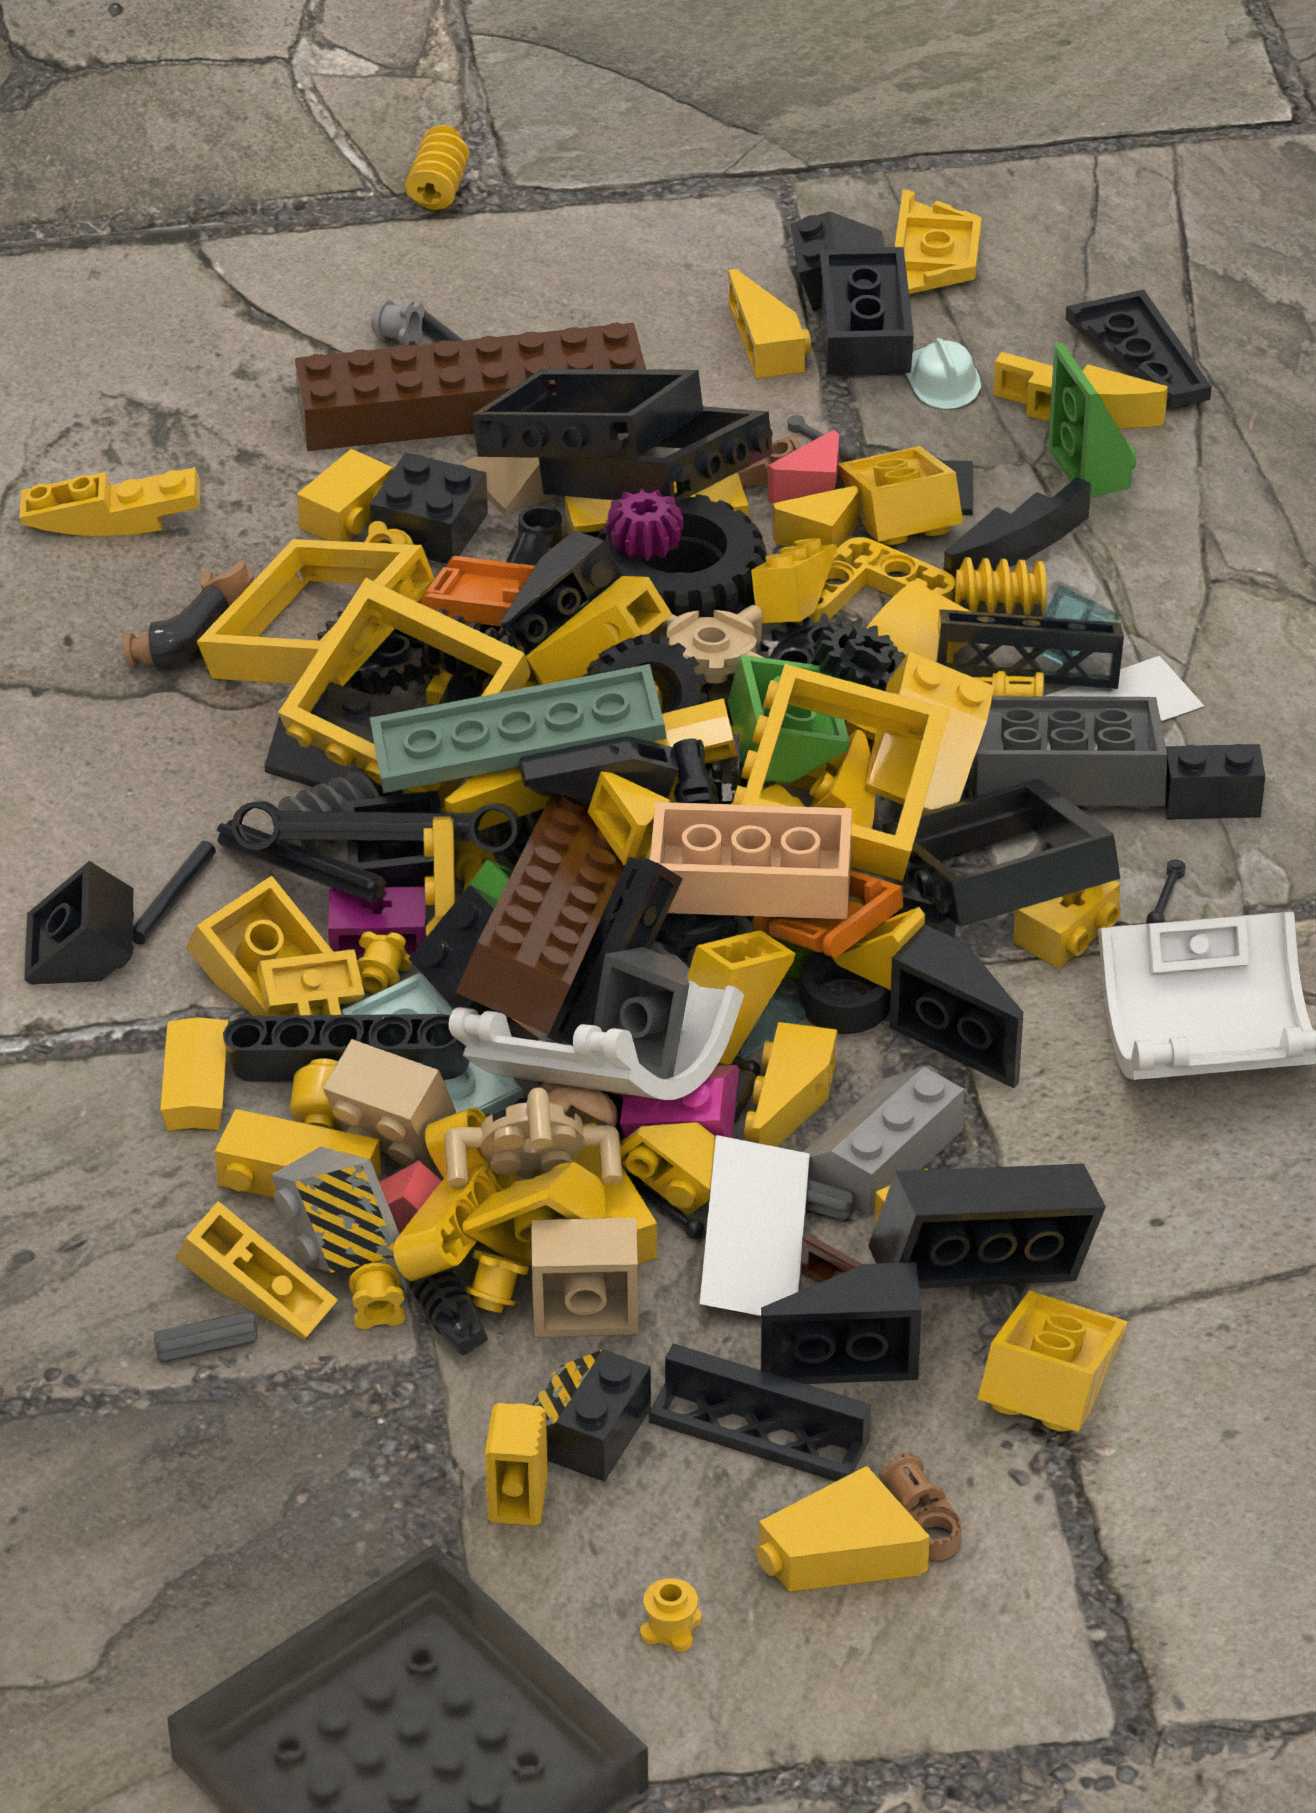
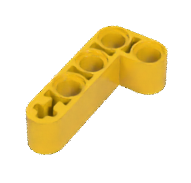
(435, 1233)

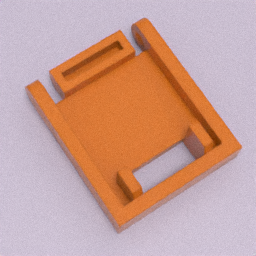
(477, 588)
(838, 935)

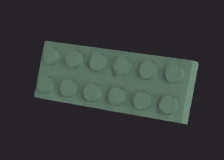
(502, 727)

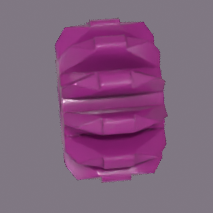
(644, 524)

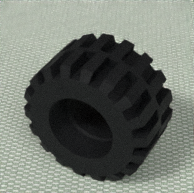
(668, 667)

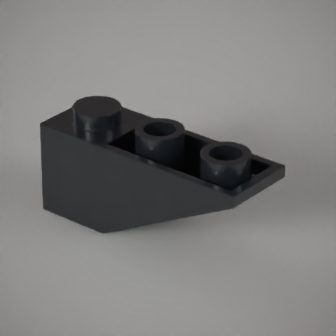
(559, 588)
(577, 768)

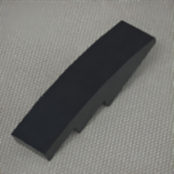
(1025, 531)

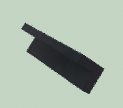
(1032, 632)
(627, 923)
(768, 1405)

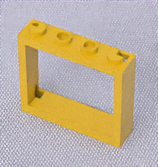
(417, 620)
(233, 641)
(863, 705)

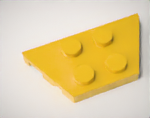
(937, 243)

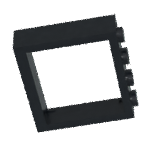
(585, 412)
(710, 450)
(1081, 857)

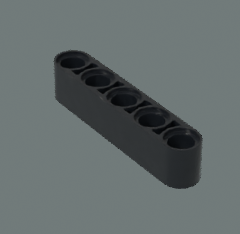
(283, 1044)

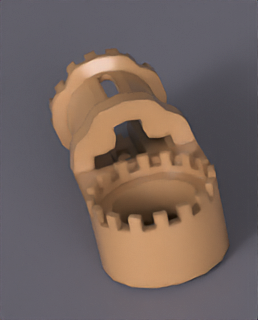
(933, 1506)

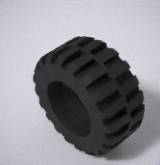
(714, 551)

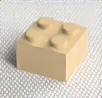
(388, 1100)
(585, 1277)

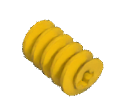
(437, 168)
(1001, 586)

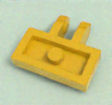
(310, 982)

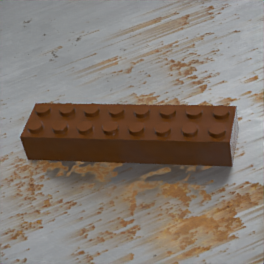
(439, 385)
(544, 917)

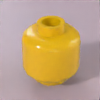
(308, 1098)

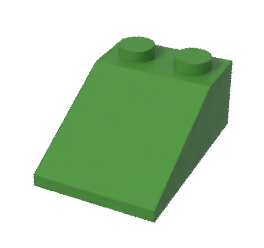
(1084, 433)

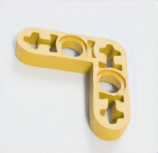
(871, 568)

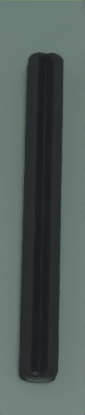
(307, 864)

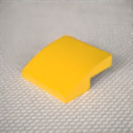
(913, 621)

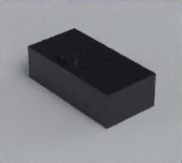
(989, 1224)

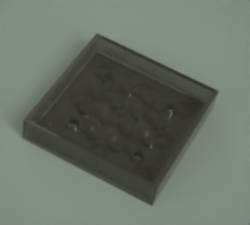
(404, 1735)

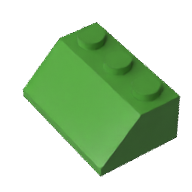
(805, 736)

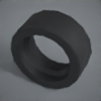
(837, 1013)

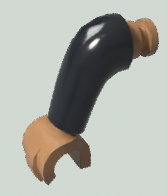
(173, 642)

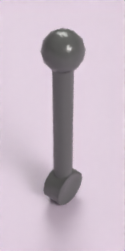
(797, 424)

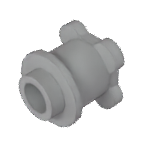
(398, 322)

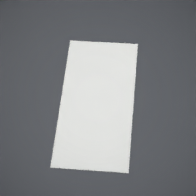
(1146, 679)
(753, 1225)

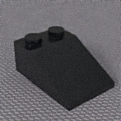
(865, 311)
(955, 1005)
(847, 1328)

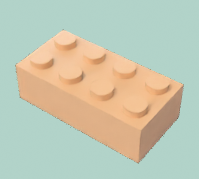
(755, 859)

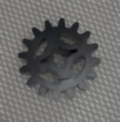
(857, 655)

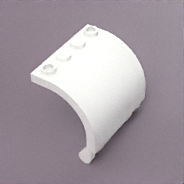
(1205, 996)
(607, 1058)

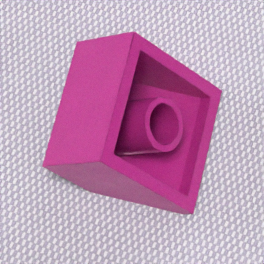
(709, 1105)

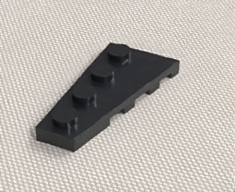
(1142, 343)

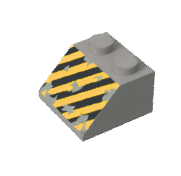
(335, 1210)

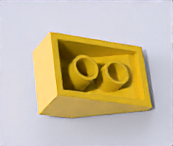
(904, 494)
(896, 755)
(248, 930)
(1050, 1361)

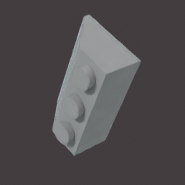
(887, 1131)

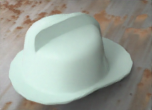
(944, 375)

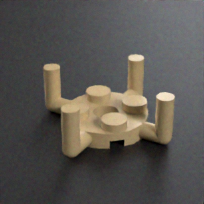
(714, 640)
(531, 1139)

